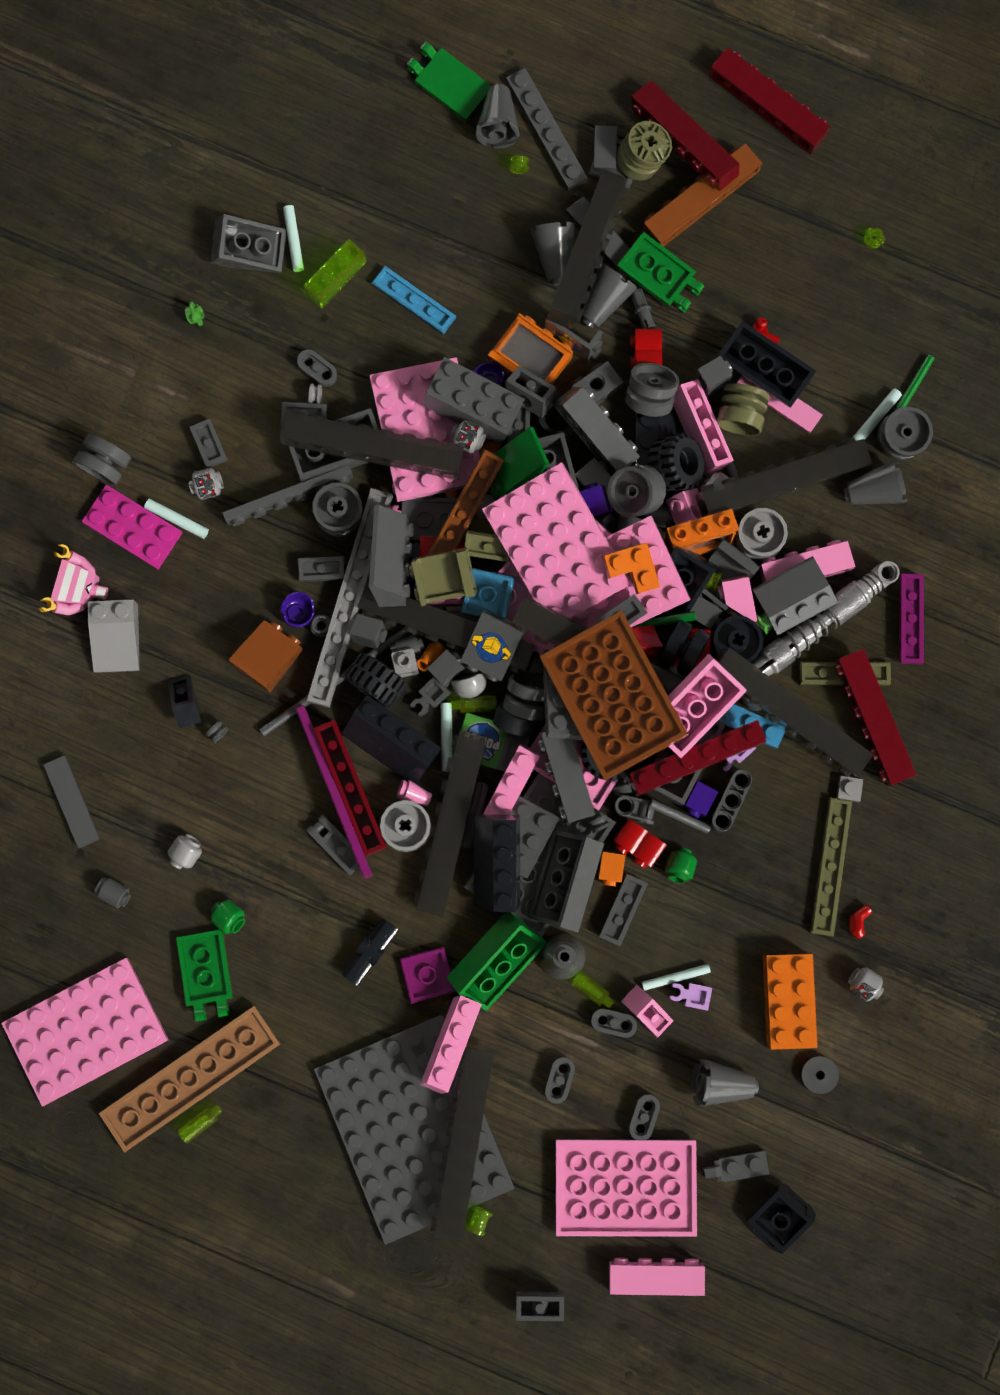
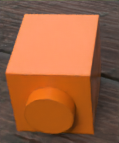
(611, 868)

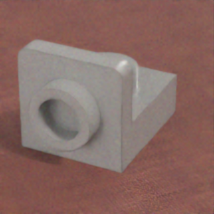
(405, 663)

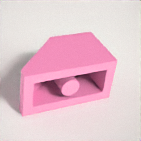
(738, 595)
(647, 1010)

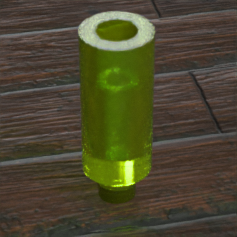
(476, 704)
(592, 989)
(199, 1123)

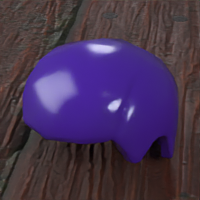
(492, 372)
(297, 609)

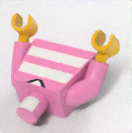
(74, 585)

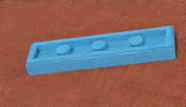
(413, 300)

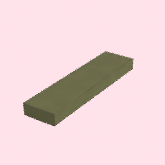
(824, 673)

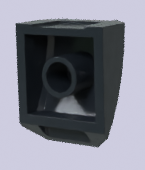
(781, 1218)

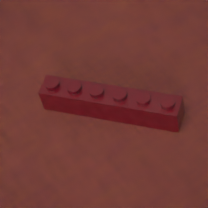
(769, 100)
(686, 136)
(875, 718)
(697, 758)
(350, 788)

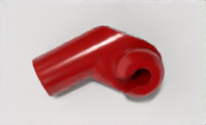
(761, 326)
(856, 921)

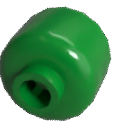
(680, 865)
(227, 916)

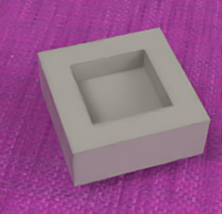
(849, 788)

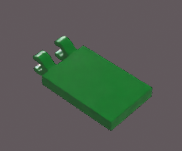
(449, 82)
(659, 272)
(205, 972)

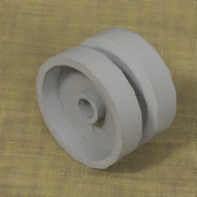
(767, 523)
(396, 816)

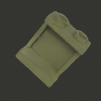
(484, 542)
(443, 576)

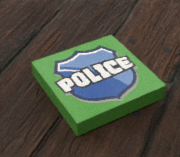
(494, 741)

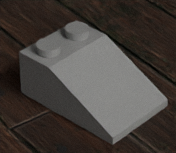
(114, 635)

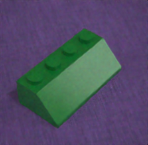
(496, 960)

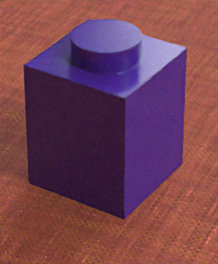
(596, 499)
(700, 800)

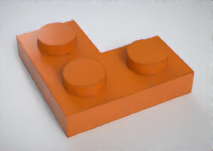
(636, 561)

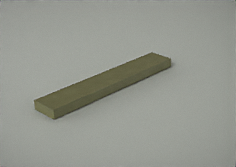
(831, 867)

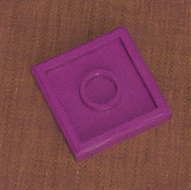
(427, 974)

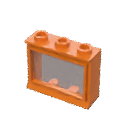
(531, 349)
(702, 534)

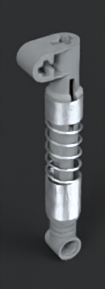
(850, 601)

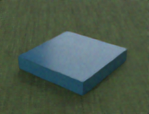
(493, 593)

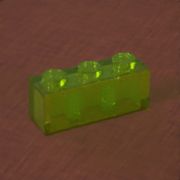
(335, 273)

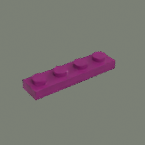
(911, 619)

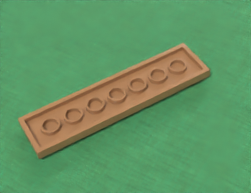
(189, 1078)

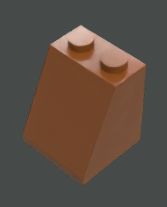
(266, 655)

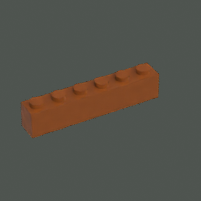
(697, 200)

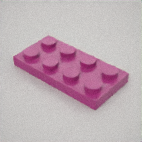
(132, 527)

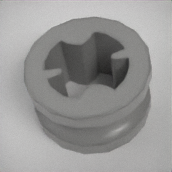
(315, 393)

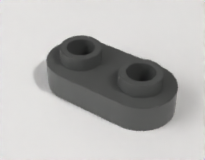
(318, 368)
(613, 1023)
(560, 1080)
(644, 1117)

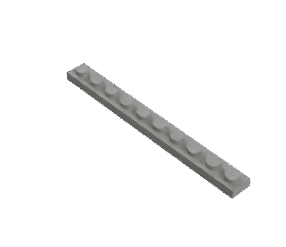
(346, 606)

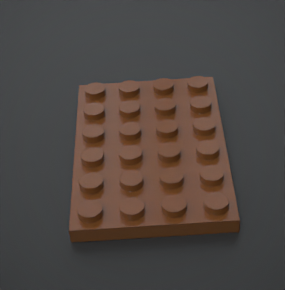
(614, 695)

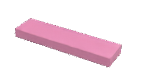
(799, 414)

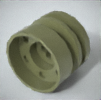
(643, 150)
(742, 409)

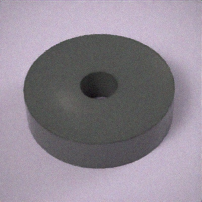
(829, 1079)

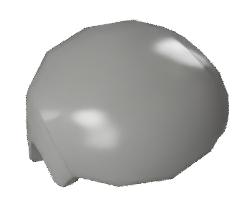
(469, 685)

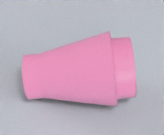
(412, 792)

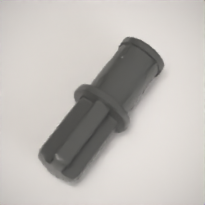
(642, 309)

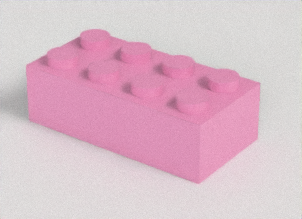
(703, 700)

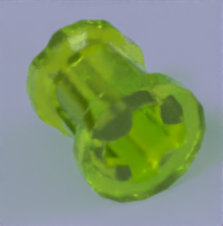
(479, 1221)

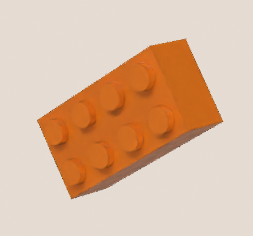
(789, 1001)

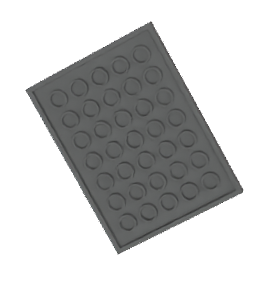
(400, 1130)

